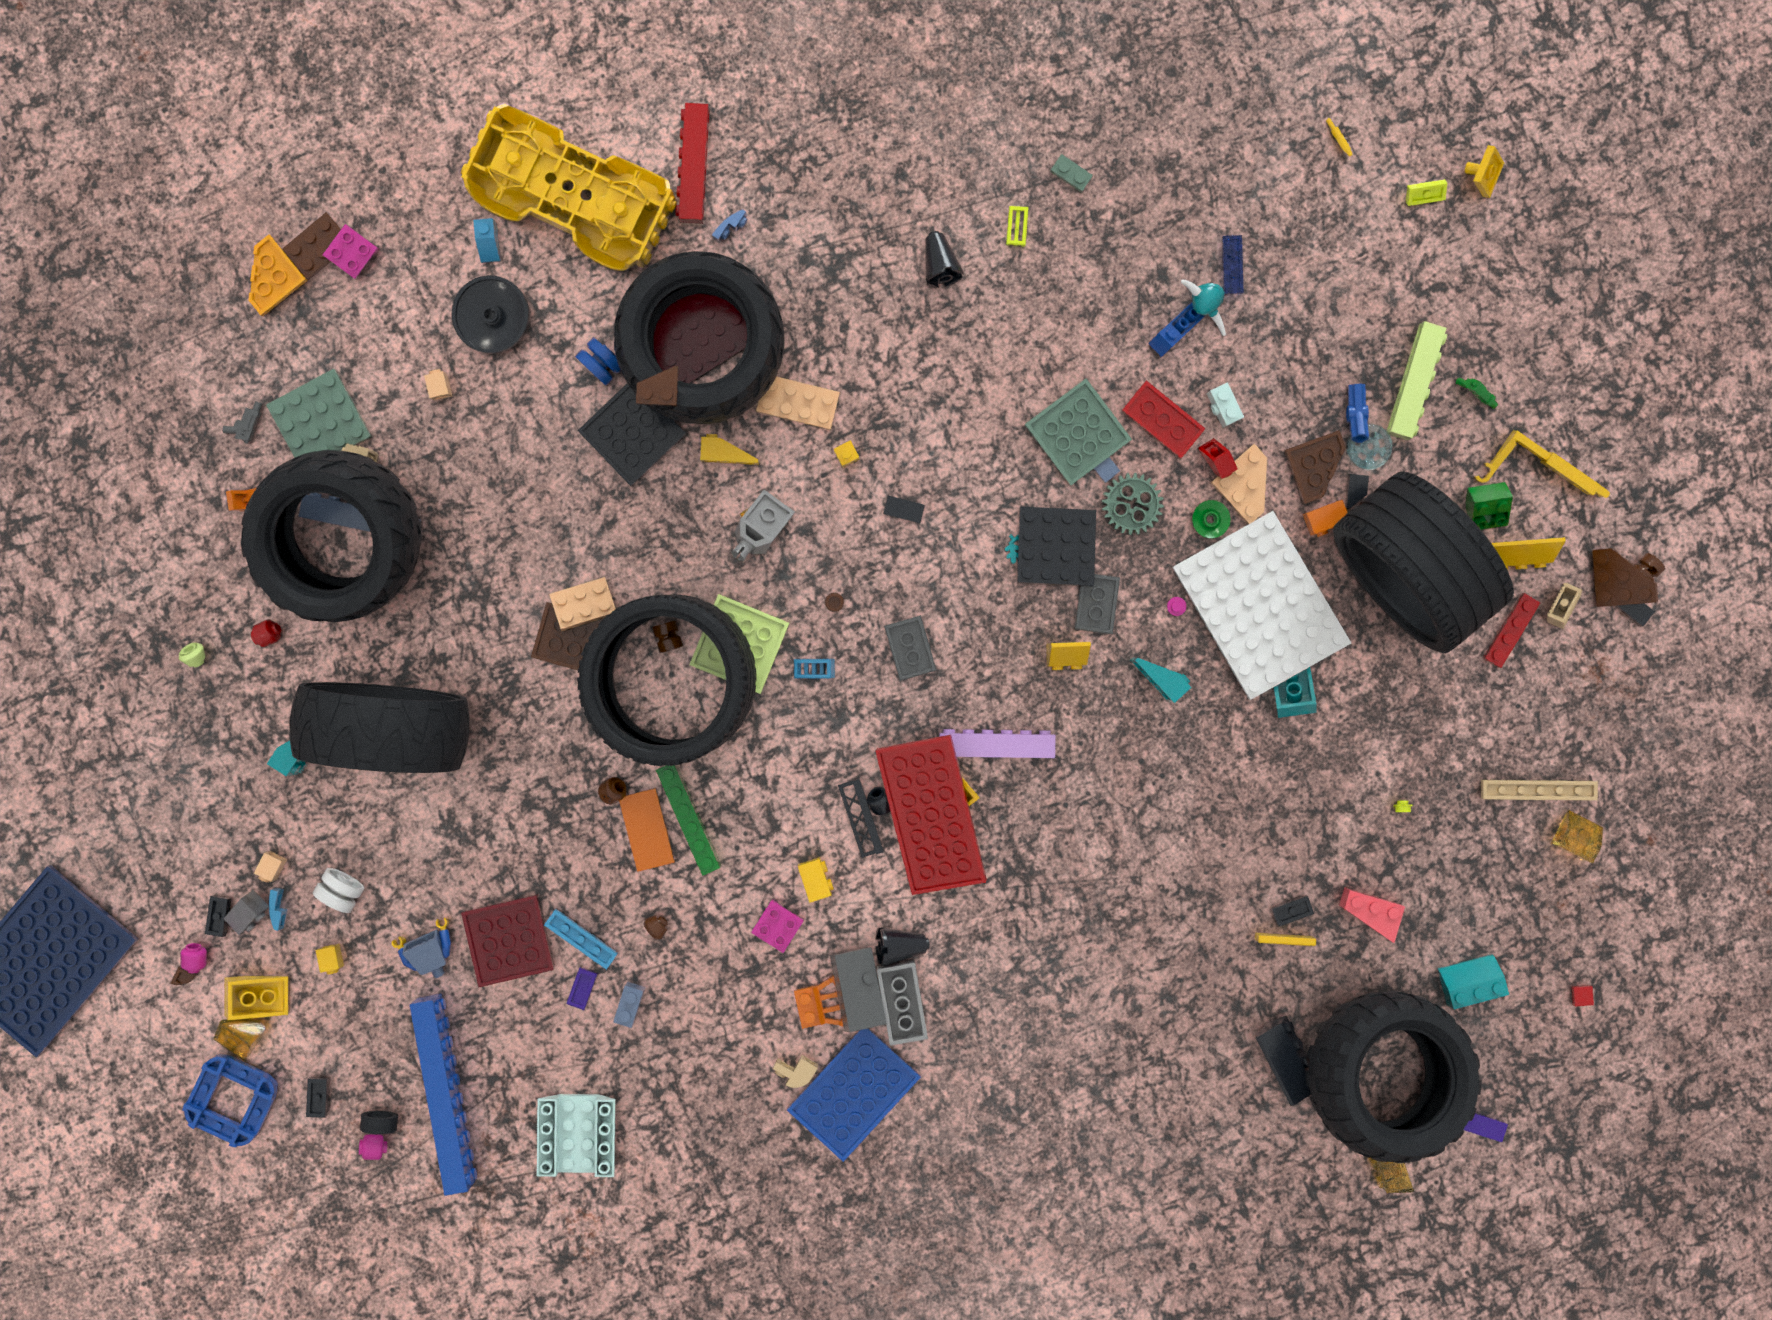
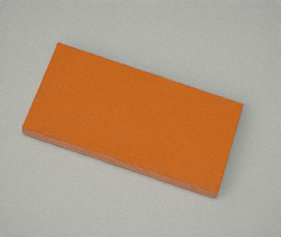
(646, 830)

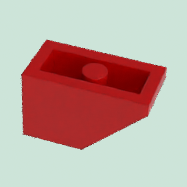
(1218, 458)

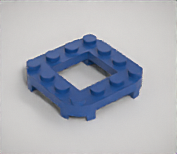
(218, 1125)

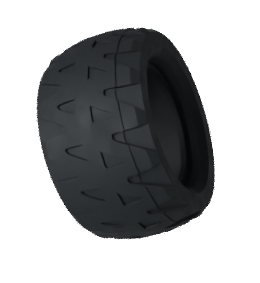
(711, 275)
(284, 571)

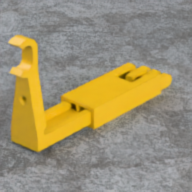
(1548, 459)

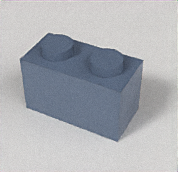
(629, 1004)

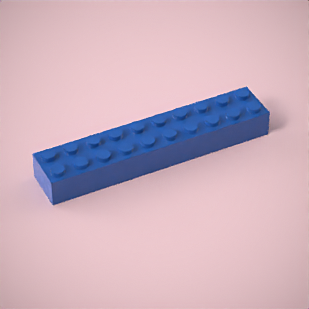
(443, 1094)

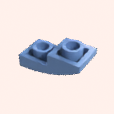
(734, 221)

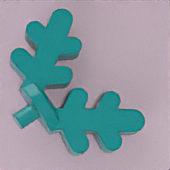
(1011, 548)

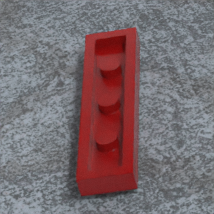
(1511, 630)

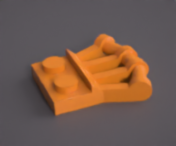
(811, 1007)

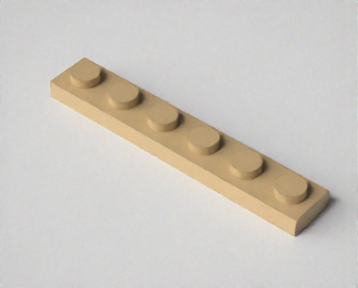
(1539, 790)

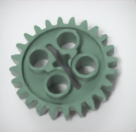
(1137, 487)

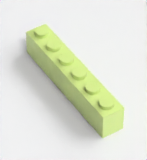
(1416, 380)

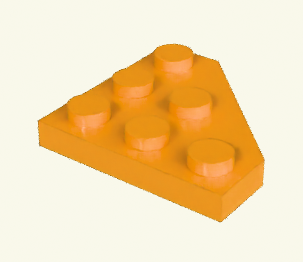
(272, 276)

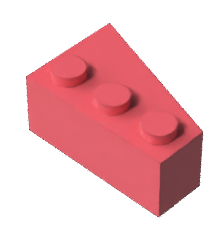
(1375, 912)

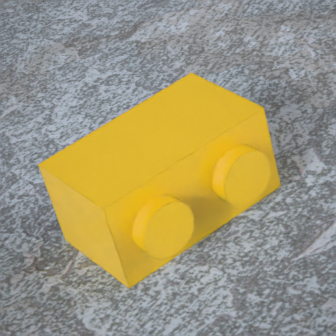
(815, 879)

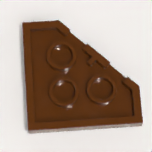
(1315, 464)
(1620, 580)

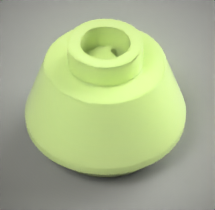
(192, 655)

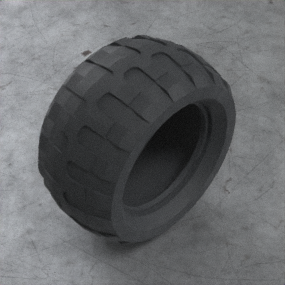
(1448, 1086)

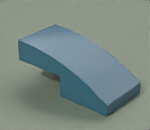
(277, 914)

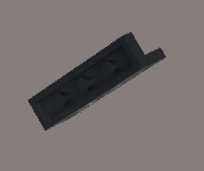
(867, 816)

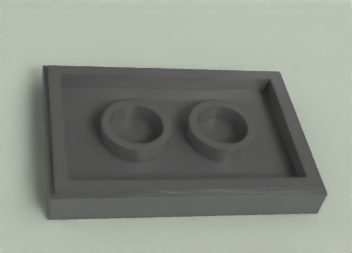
(1098, 605)
(910, 648)

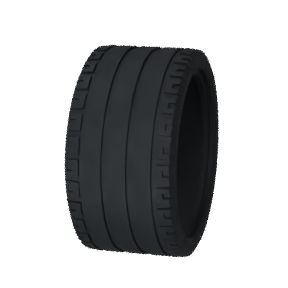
(1424, 561)
(599, 694)

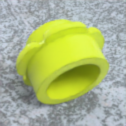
(1402, 806)

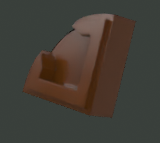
(182, 977)

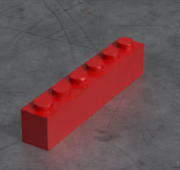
(693, 163)

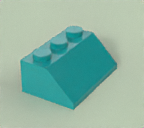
(1472, 982)

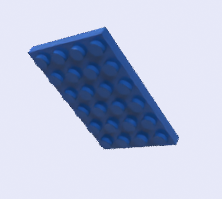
(853, 1093)

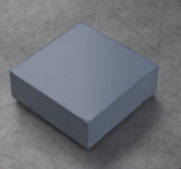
(1106, 470)

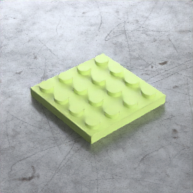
(762, 632)

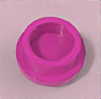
(1176, 606)

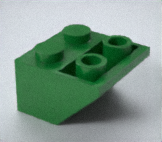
(1489, 505)

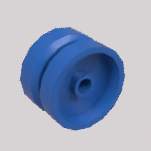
(599, 361)

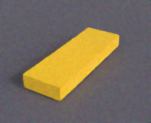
(1285, 939)

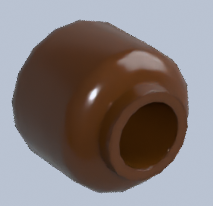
(612, 790)

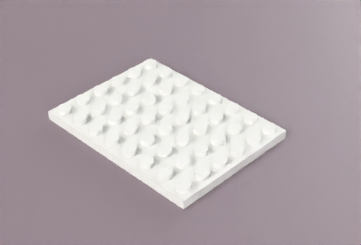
(1261, 605)

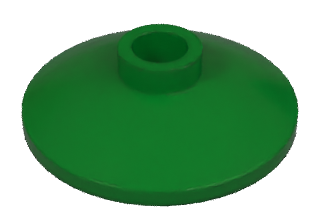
(1220, 516)

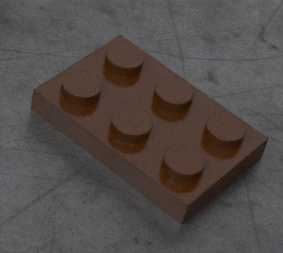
(309, 246)

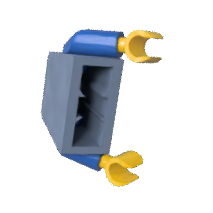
(426, 952)

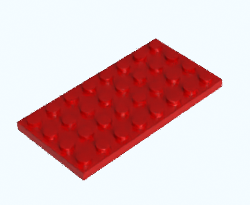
(931, 815)

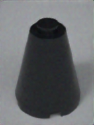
(940, 261)
(899, 945)

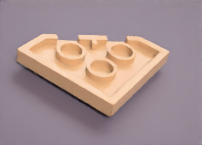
(1247, 485)

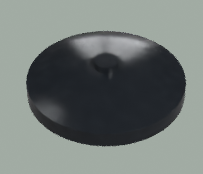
(490, 314)

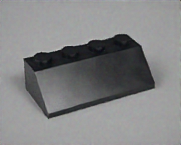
(1286, 1058)

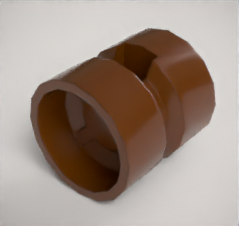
(1650, 565)
(667, 636)

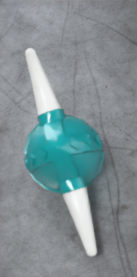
(1207, 300)

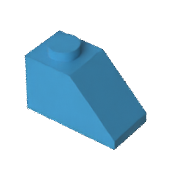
(487, 240)

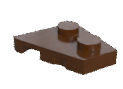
(659, 389)

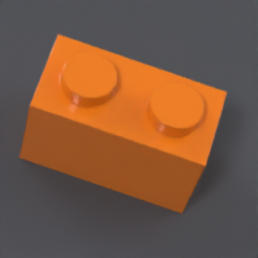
(1324, 518)

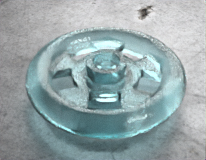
(1385, 452)

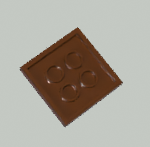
(560, 646)

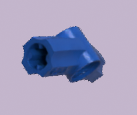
(1357, 413)

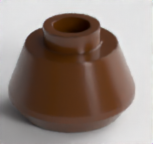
(656, 926)

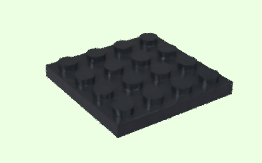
(630, 435)
(1056, 546)

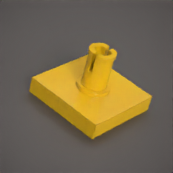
(1487, 171)

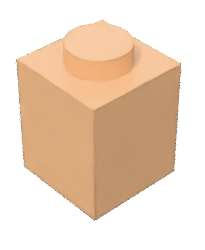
(437, 385)
(270, 866)

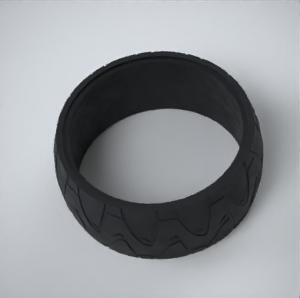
(379, 727)

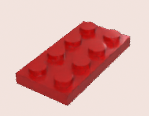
(1163, 419)

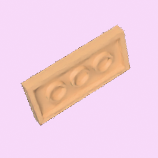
(800, 403)

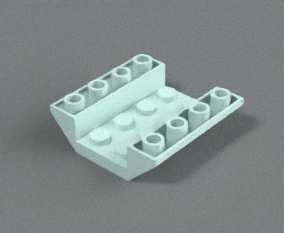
(576, 1135)

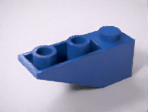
(1175, 330)

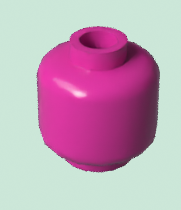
(193, 958)
(372, 1147)

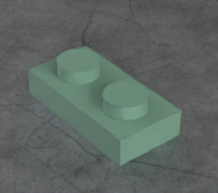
(1071, 173)

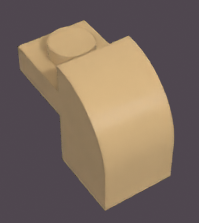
(798, 1075)

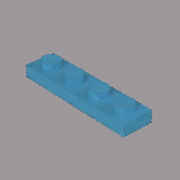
(581, 939)

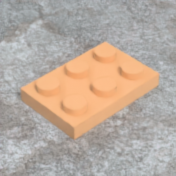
(582, 603)

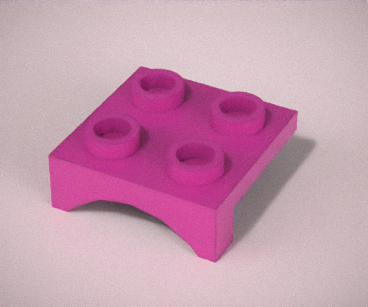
(350, 251)
(777, 926)

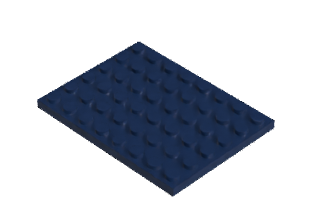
(54, 958)

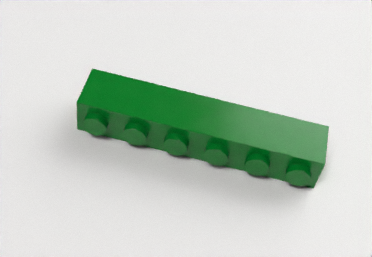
(689, 819)

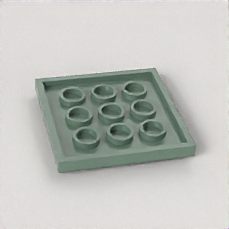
(319, 416)
(1078, 432)

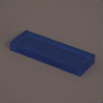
(1232, 264)

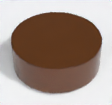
(834, 602)

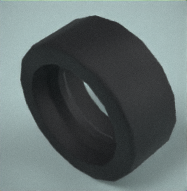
(378, 1122)

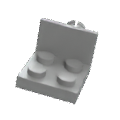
(760, 525)

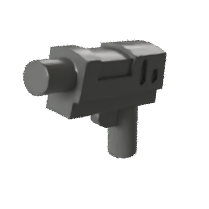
(246, 426)

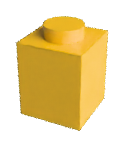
(846, 454)
(329, 958)

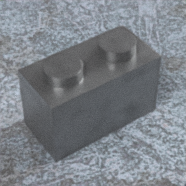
(246, 913)

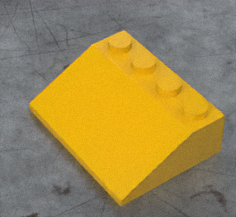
(1529, 552)

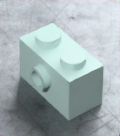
(1225, 405)

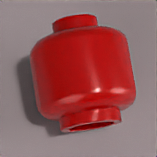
(266, 633)

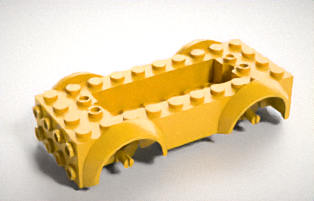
(611, 228)

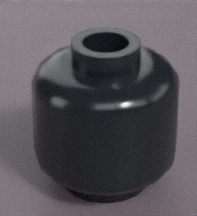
(878, 801)

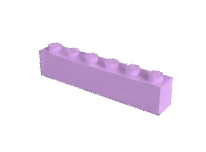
(1002, 744)

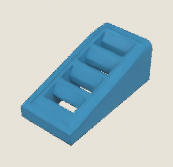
(830, 668)

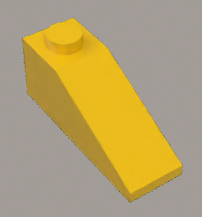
(720, 451)

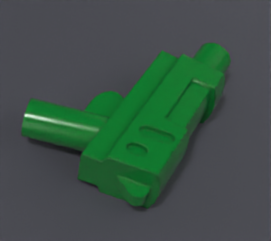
(1478, 391)

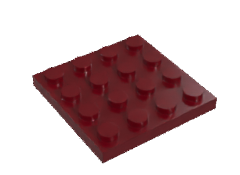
(507, 941)

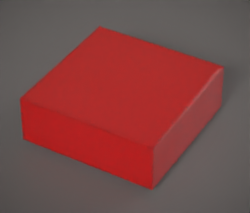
(1582, 995)

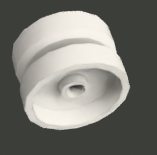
(338, 890)

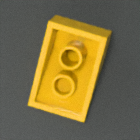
(1067, 654)
(255, 996)

